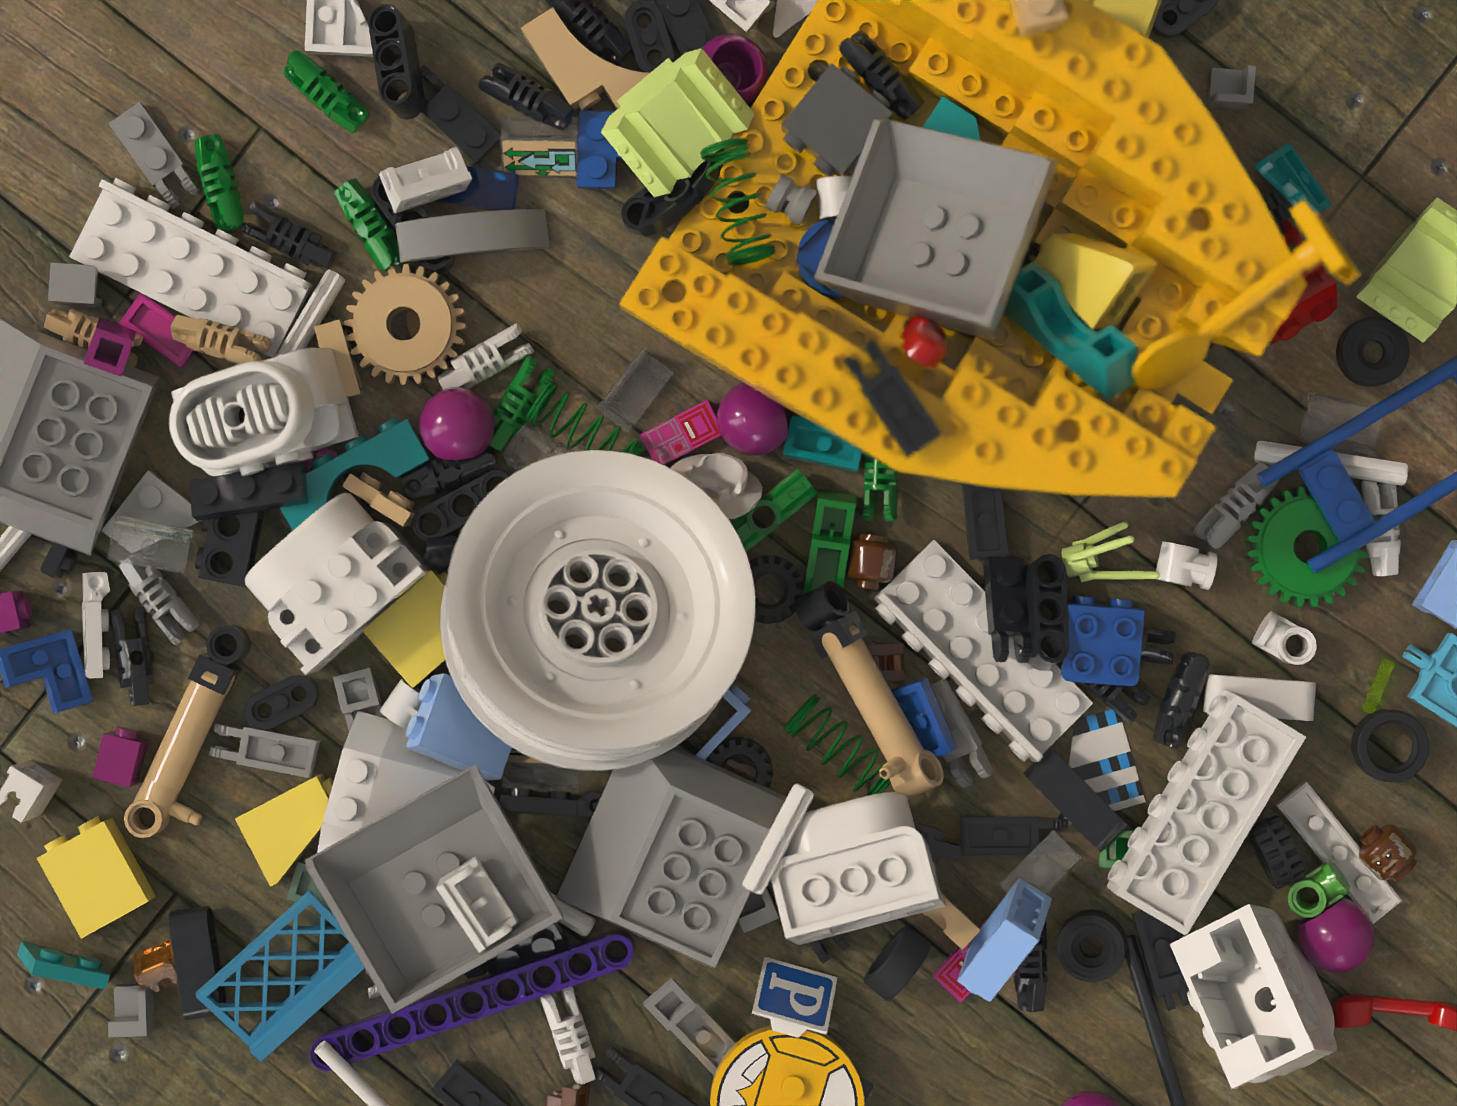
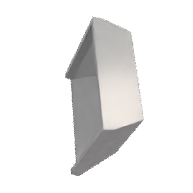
(936, 226)
(63, 435)
(672, 852)
(387, 879)

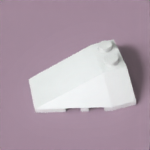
(376, 777)

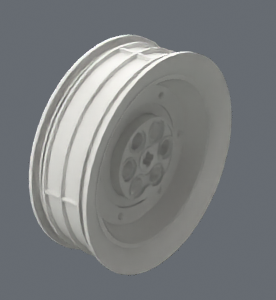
(601, 518)

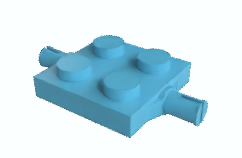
(1437, 679)

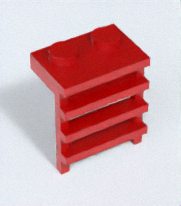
(1316, 300)

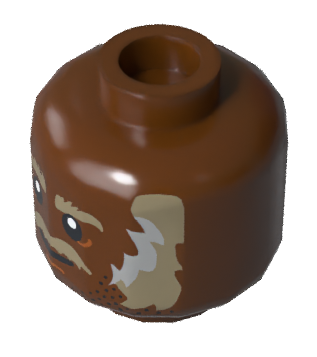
(871, 561)
(1387, 852)

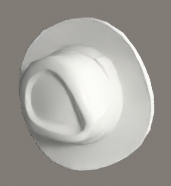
(723, 480)

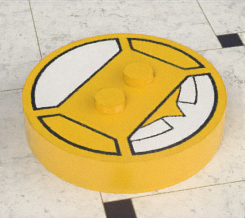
(786, 1071)

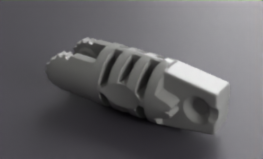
(1235, 507)
(160, 601)

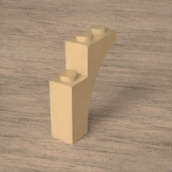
(573, 67)

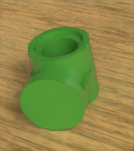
(1327, 882)

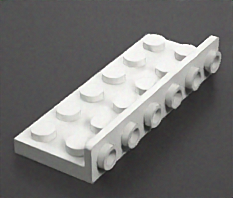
(188, 266)
(948, 620)
(1204, 811)

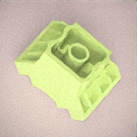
(673, 118)
(1418, 274)

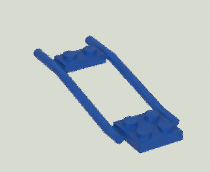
(1334, 488)

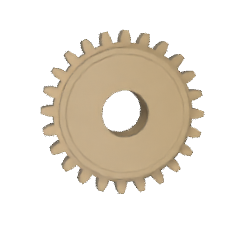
(382, 303)

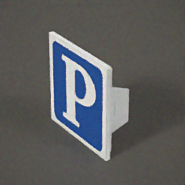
(794, 998)

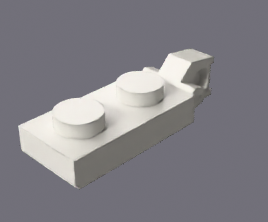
(94, 623)

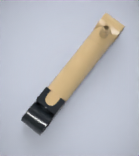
(840, 638)
(210, 682)

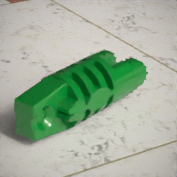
(324, 91)
(219, 182)
(368, 221)
(517, 402)
(879, 478)

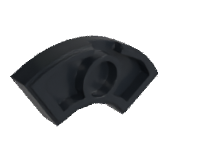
(686, 194)

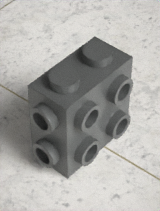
(834, 121)

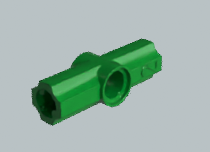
(783, 500)

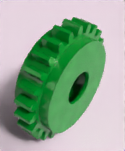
(1276, 556)

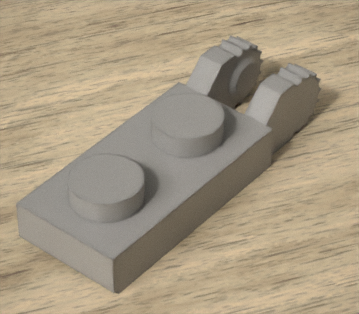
(152, 151)
(963, 735)
(269, 750)

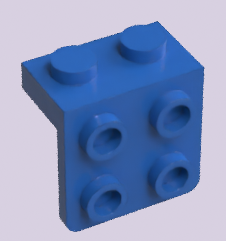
(1103, 641)

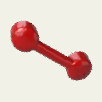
(924, 341)
(1357, 1009)

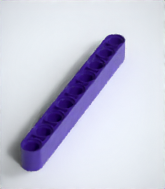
(487, 986)

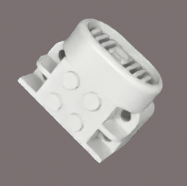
(289, 409)
(333, 579)
(854, 869)
(1231, 980)

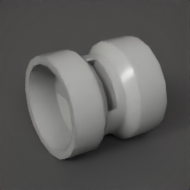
(790, 199)

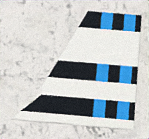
(1105, 761)

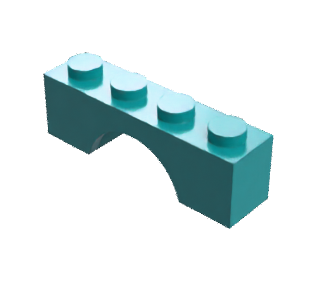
(1042, 311)
(394, 450)

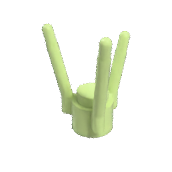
(1083, 557)

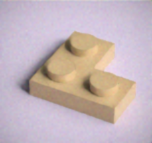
(391, 505)

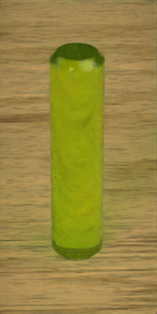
(1378, 686)

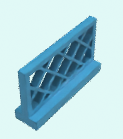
(300, 1003)

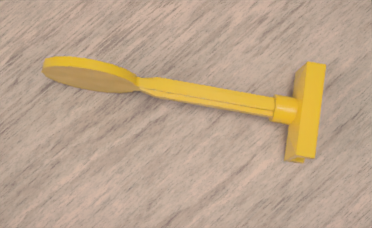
(1184, 350)

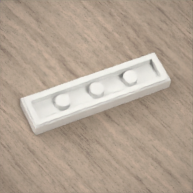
(1332, 842)

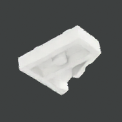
(336, 28)
(156, 503)

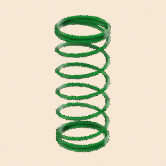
(763, 251)
(542, 401)
(798, 718)

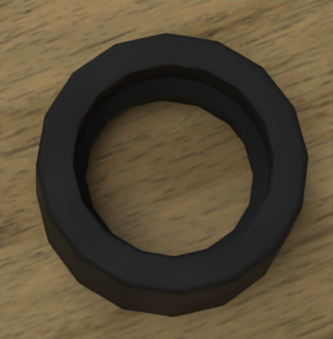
(1411, 766)
(897, 963)

